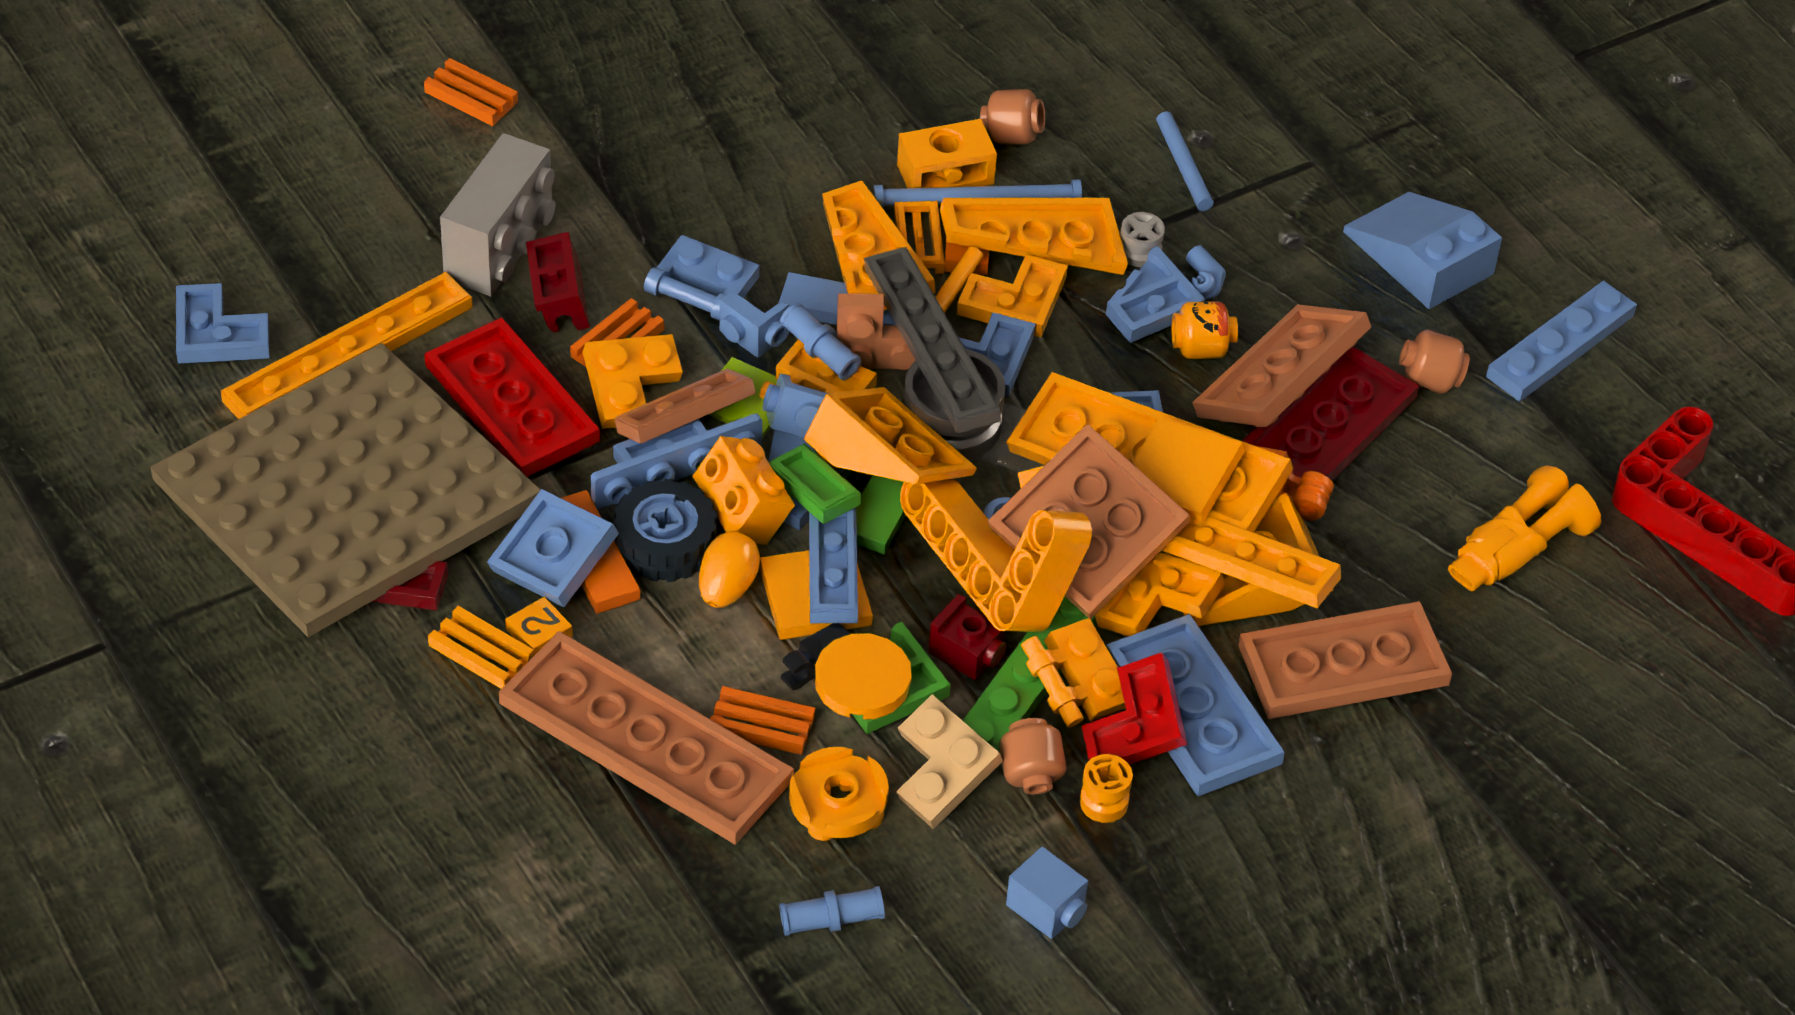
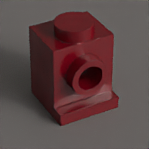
(965, 639)

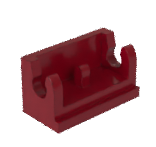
(557, 280)

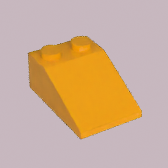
(882, 438)
(1245, 600)

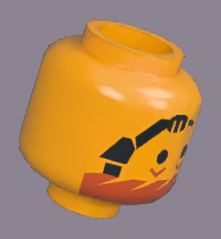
(1203, 330)

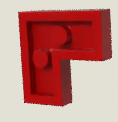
(1151, 716)

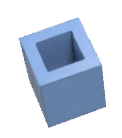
(1047, 893)

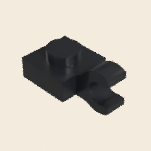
(802, 661)

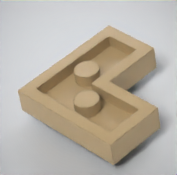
(955, 762)

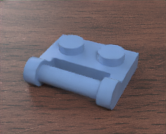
(701, 275)

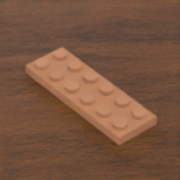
(647, 737)

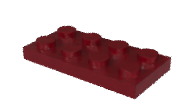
(1338, 415)

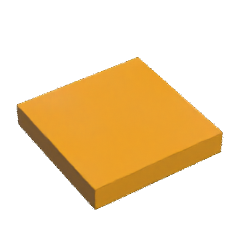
(1188, 464)
(788, 593)

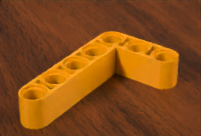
(1009, 586)

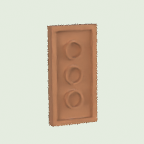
(1281, 365)
(1344, 660)

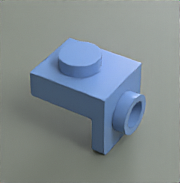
(750, 326)
(791, 406)

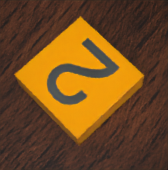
(537, 624)

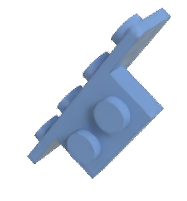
(664, 457)

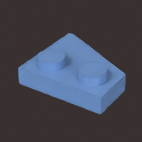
(1150, 297)

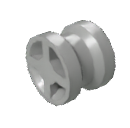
(1139, 235)

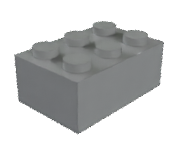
(497, 214)

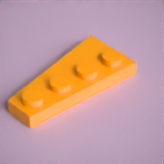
(1054, 229)
(860, 231)

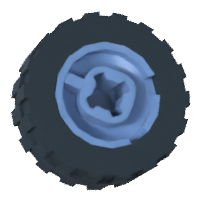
(664, 529)

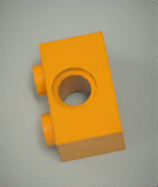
(947, 156)

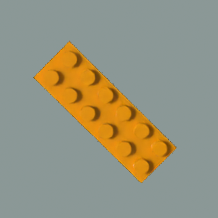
(1068, 406)

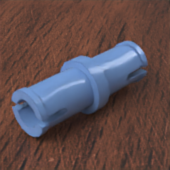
(820, 341)
(832, 911)

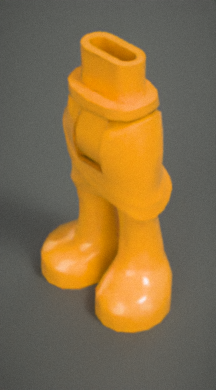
(1506, 540)

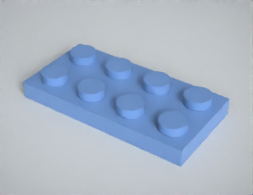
(1219, 721)

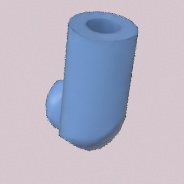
(1210, 272)

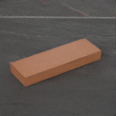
(684, 405)

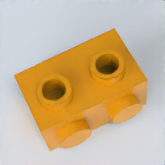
(744, 488)

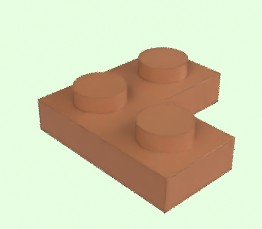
(863, 332)

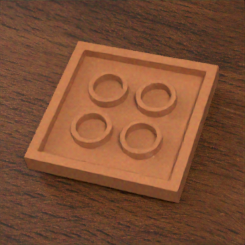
(1125, 509)

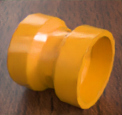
(1106, 788)

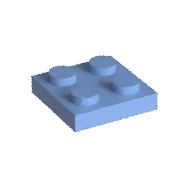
(552, 548)

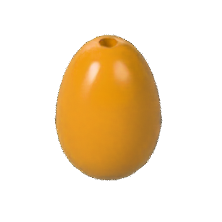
(728, 569)

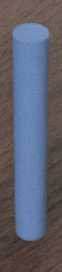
(1184, 161)

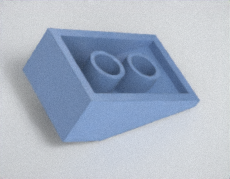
(1428, 246)

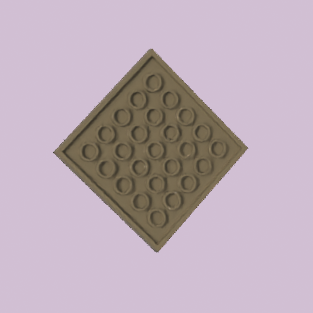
(345, 488)

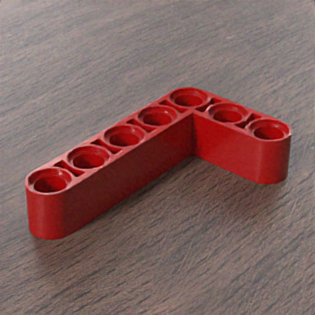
(1657, 498)

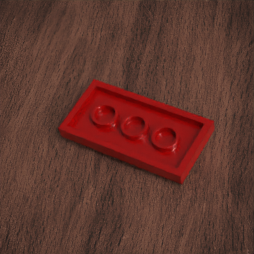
(512, 397)

